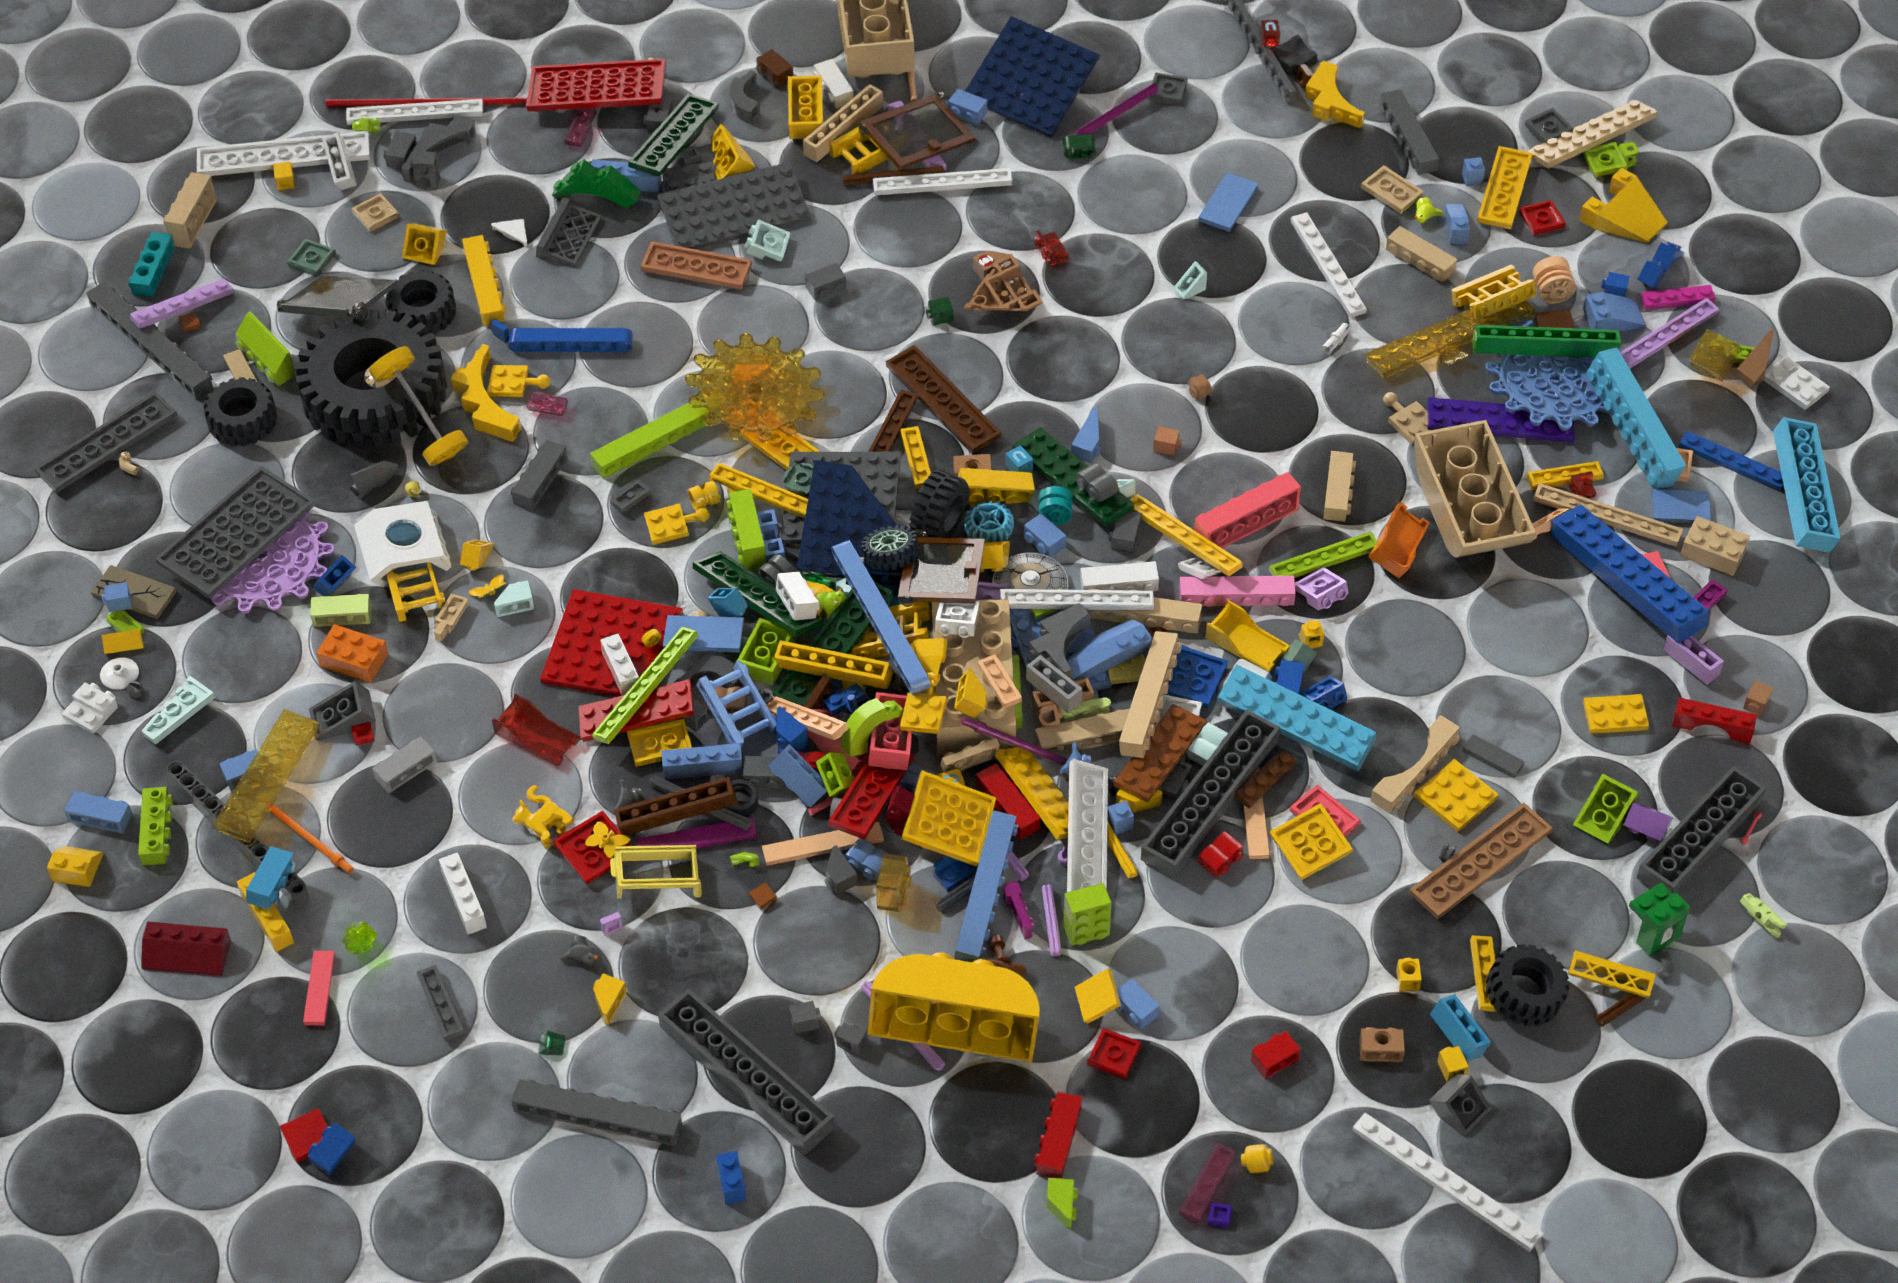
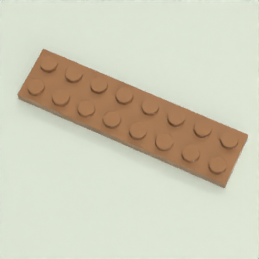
(1480, 861)

